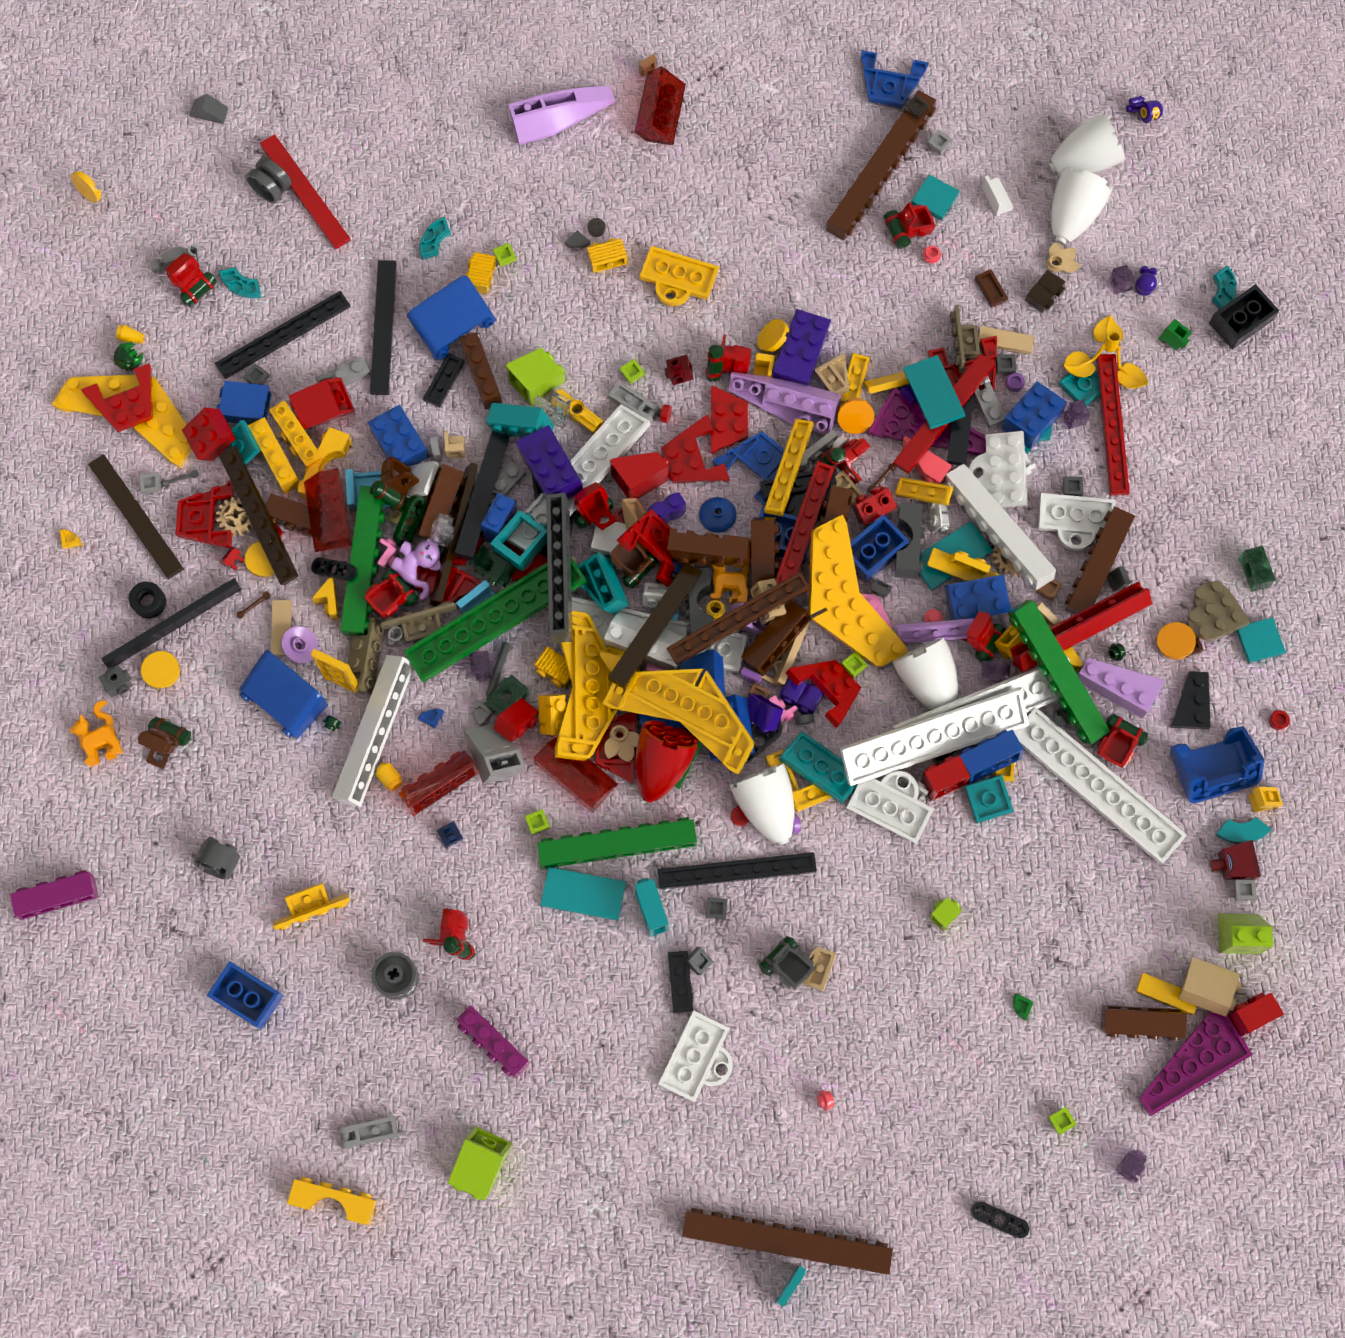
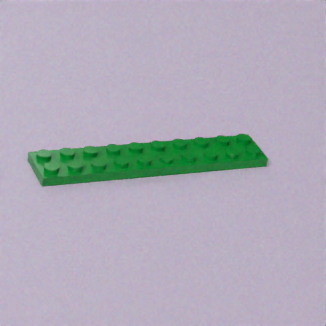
(484, 622)

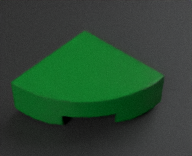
(1022, 1006)

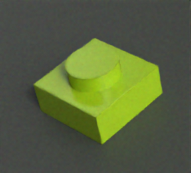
(504, 254)
(632, 371)
(854, 665)
(537, 822)
(1062, 1121)

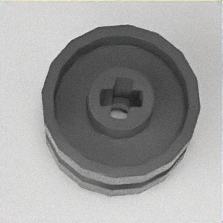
(268, 180)
(392, 964)

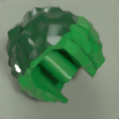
(126, 358)

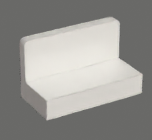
(996, 195)

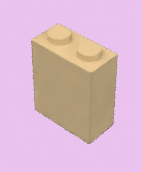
(1210, 987)

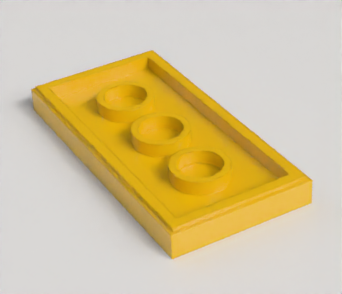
(335, 670)

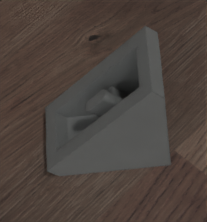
(209, 109)

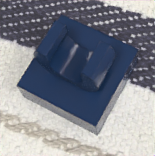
(450, 834)

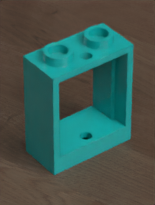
(534, 548)
(651, 907)

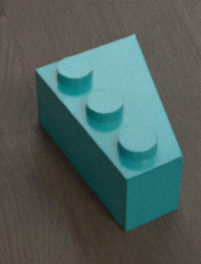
(517, 419)
(603, 583)

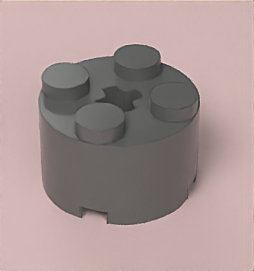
(217, 858)

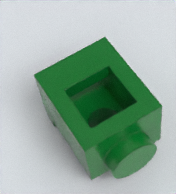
(1175, 335)

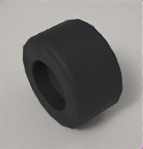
(143, 589)

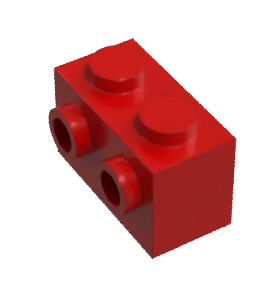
(873, 505)
(516, 720)

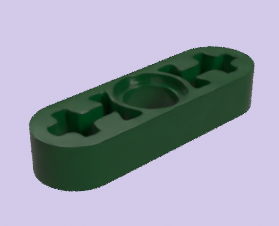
(399, 532)

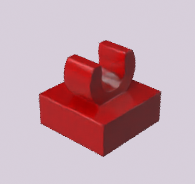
(230, 557)

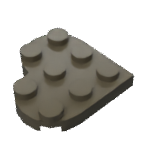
(1215, 612)

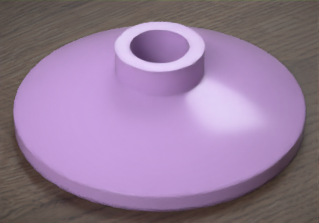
(304, 638)

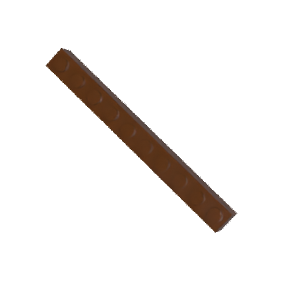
(878, 170)
(787, 1242)

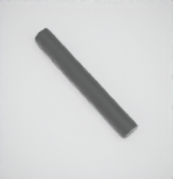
(498, 667)

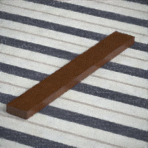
(738, 618)

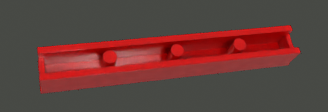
(1090, 621)

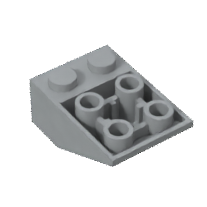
(493, 754)

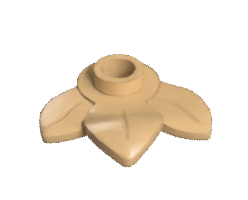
(1063, 258)
(621, 746)

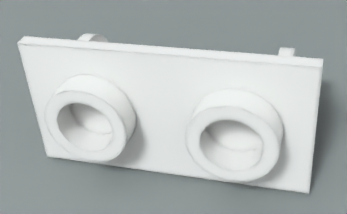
(937, 519)

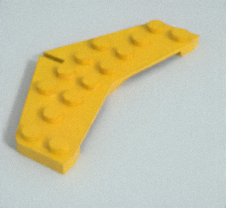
(162, 431)
(836, 590)
(700, 709)
(585, 715)

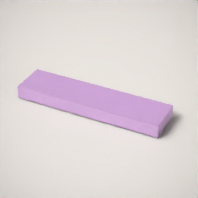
(934, 630)

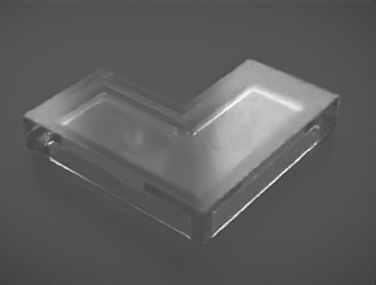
(556, 410)

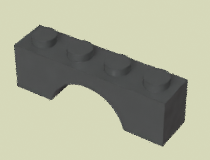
(910, 520)
(696, 616)

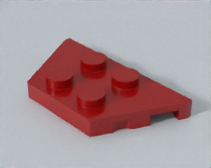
(728, 419)
(458, 583)
(616, 764)

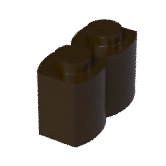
(1045, 291)

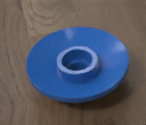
(715, 522)

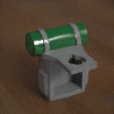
(788, 964)

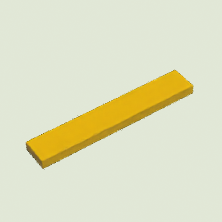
(788, 467)

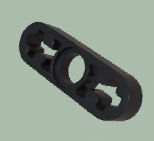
(338, 574)
(759, 733)
(983, 1219)

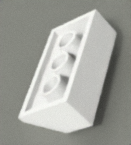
(625, 628)

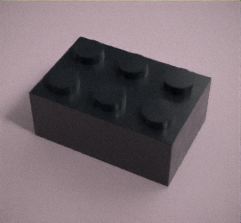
(1243, 316)

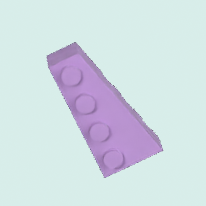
(1122, 686)

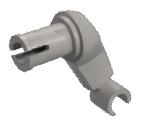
(171, 255)

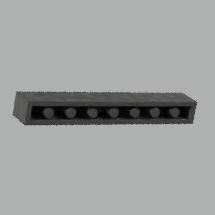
(559, 568)

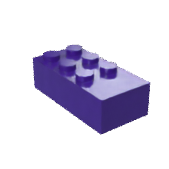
(802, 347)
(549, 463)

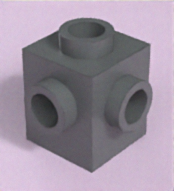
(115, 681)

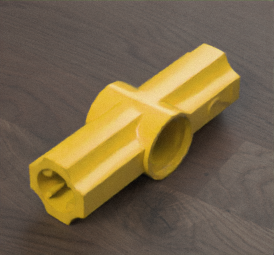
(585, 417)

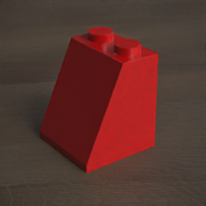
(321, 403)
(639, 473)

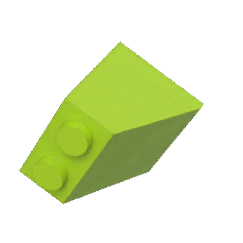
(535, 375)
(1244, 934)
(479, 1163)

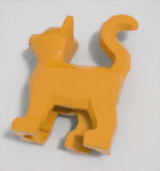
(730, 581)
(99, 738)

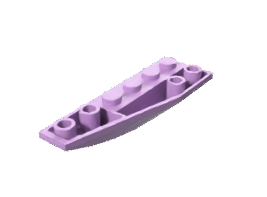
(556, 111)
(789, 399)

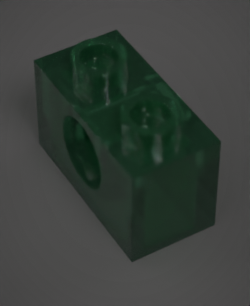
(1257, 568)
(501, 571)
(507, 686)

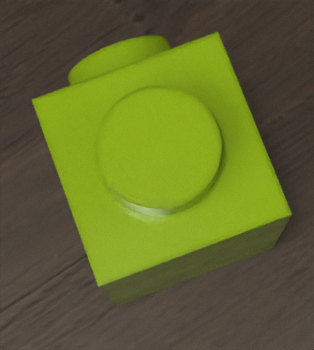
(945, 912)

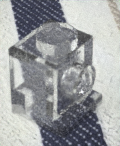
(442, 530)

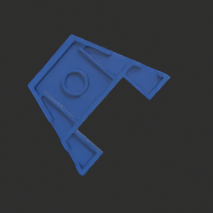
(888, 86)
(759, 454)

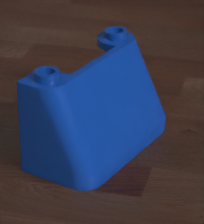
(450, 315)
(283, 695)
(1218, 767)

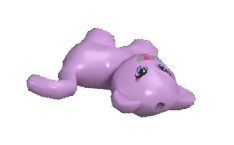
(426, 555)

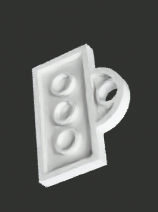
(1004, 468)
(1073, 517)
(892, 805)
(697, 1058)

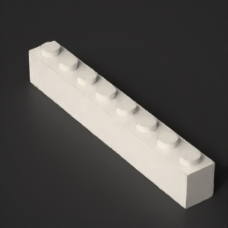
(1000, 527)
(373, 731)

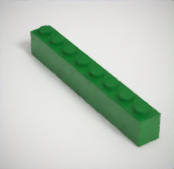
(363, 557)
(1058, 672)
(617, 844)

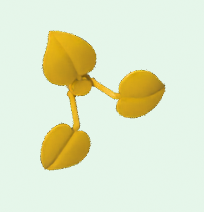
(1110, 335)

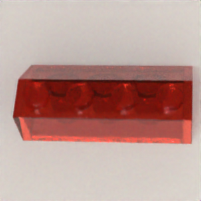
(660, 107)
(327, 511)
(579, 778)
(439, 782)

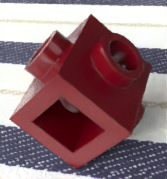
(679, 370)

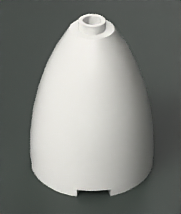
(1089, 148)
(1077, 203)
(929, 674)
(767, 802)

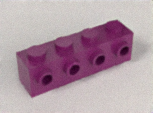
(54, 895)
(488, 1037)

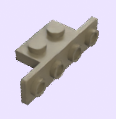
(966, 339)
(420, 624)
(365, 655)

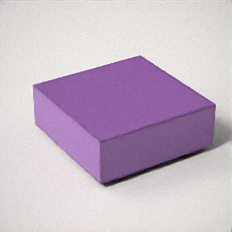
(751, 676)

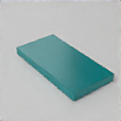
(934, 392)
(964, 539)
(818, 766)
(583, 894)

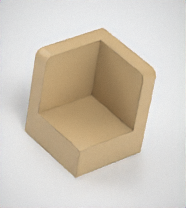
(454, 446)

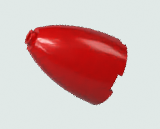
(662, 758)

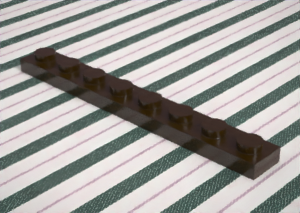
(258, 515)

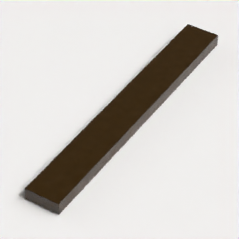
(136, 516)
(448, 552)
(654, 626)

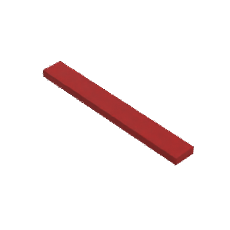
(306, 192)
(1112, 425)
(925, 437)
(805, 521)

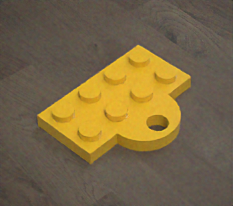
(678, 276)

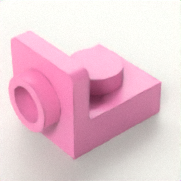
(786, 715)

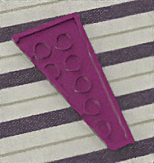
(902, 419)
(1203, 1056)

